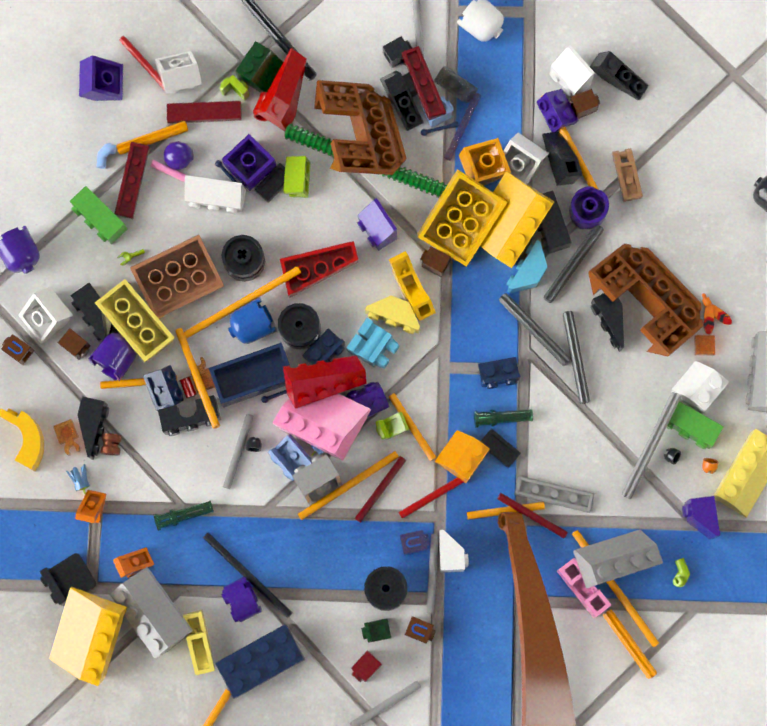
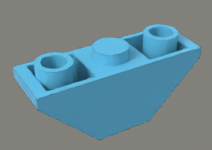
(529, 270)

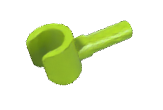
(128, 256)

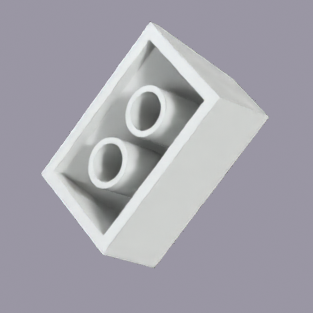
(214, 194)

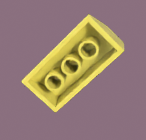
(135, 320)
(745, 476)

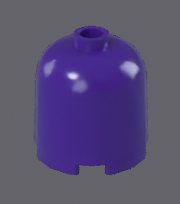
(18, 250)
(113, 356)

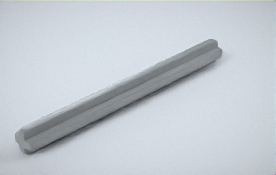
(651, 445)

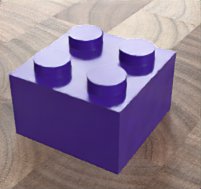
(249, 162)

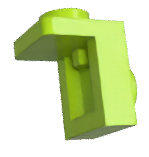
(239, 87)
(391, 426)

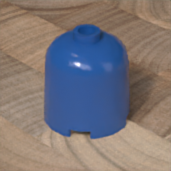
(251, 322)

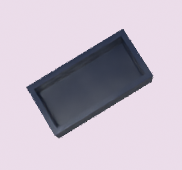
(250, 375)
(260, 661)

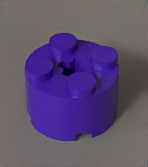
(593, 199)
(242, 599)

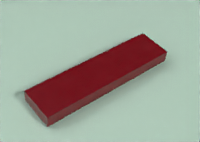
(423, 83)
(204, 112)
(132, 180)

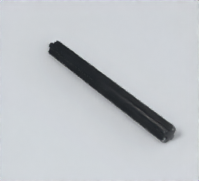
(275, 33)

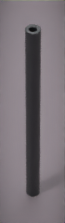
(250, 577)

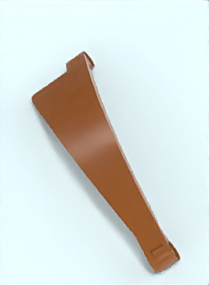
(544, 673)

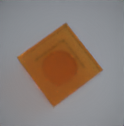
(704, 345)

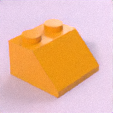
(484, 161)
(462, 455)

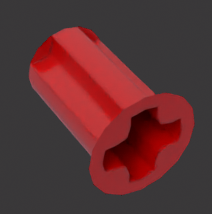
(188, 387)

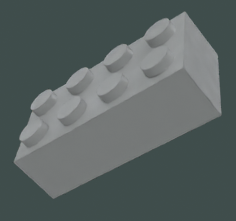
(317, 478)

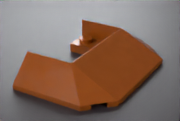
(377, 136)
(657, 289)

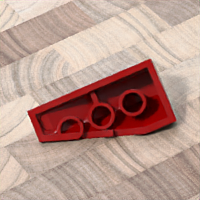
(284, 93)

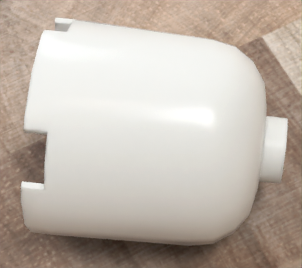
(482, 20)

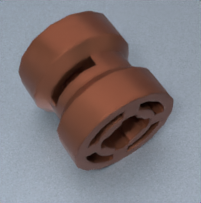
(110, 444)

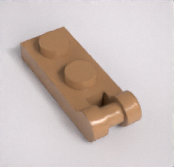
(627, 175)

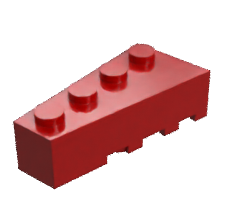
(318, 265)
(323, 379)

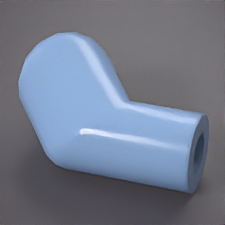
(103, 153)

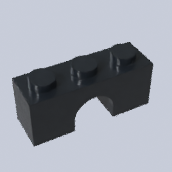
(393, 55)
(173, 422)

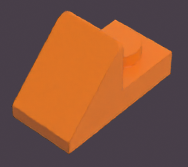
(91, 507)
(133, 562)

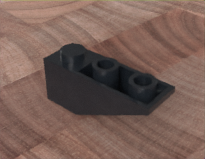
(618, 74)
(401, 99)
(562, 159)
(85, 301)
(611, 318)
(91, 419)

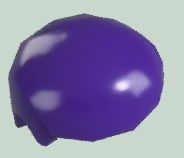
(178, 155)

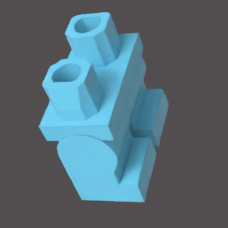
(376, 343)

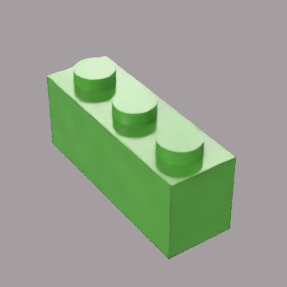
(97, 215)
(694, 426)

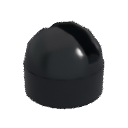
(253, 444)
(672, 456)

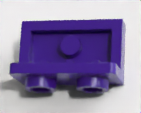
(556, 110)
(370, 397)

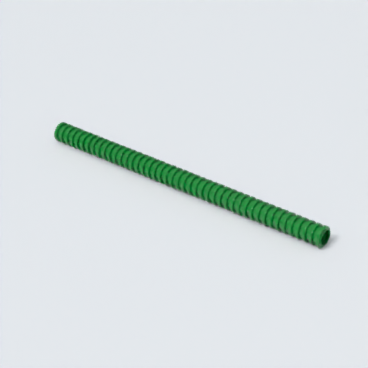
(403, 175)

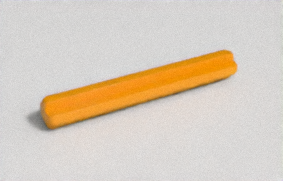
(154, 137)
(629, 644)

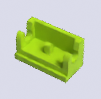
(297, 176)

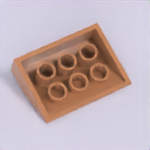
(177, 276)

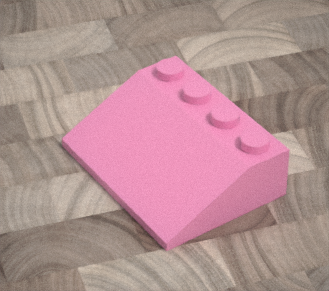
(325, 424)

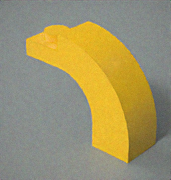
(411, 286)
(33, 440)

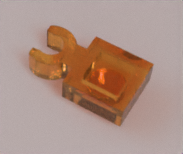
(205, 375)
(66, 434)

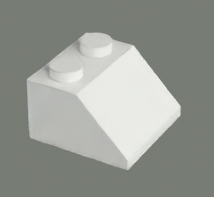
(178, 72)
(571, 72)
(524, 157)
(45, 314)
(700, 386)
(451, 554)

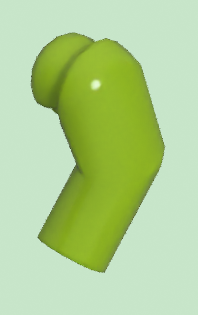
(682, 574)

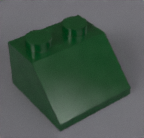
(259, 67)

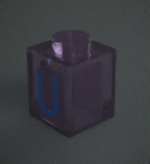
(414, 542)

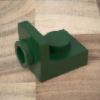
(376, 630)

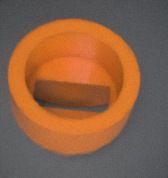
(709, 465)

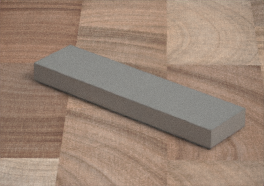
(554, 494)

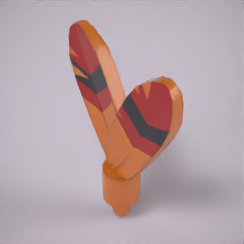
(713, 311)

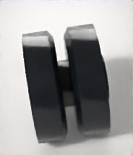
(233, 254)
(293, 316)
(385, 600)

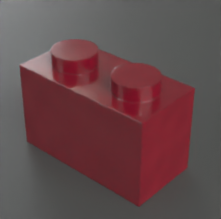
(365, 667)

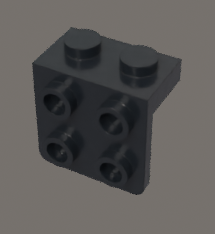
(67, 574)

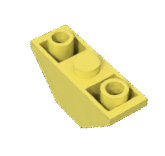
(395, 313)

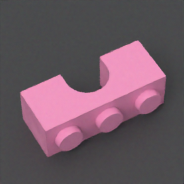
(591, 597)

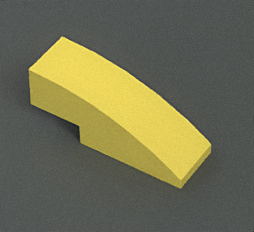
(199, 643)

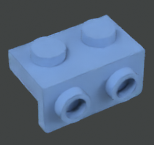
(289, 456)

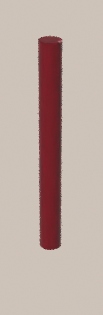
(380, 489)
(532, 515)

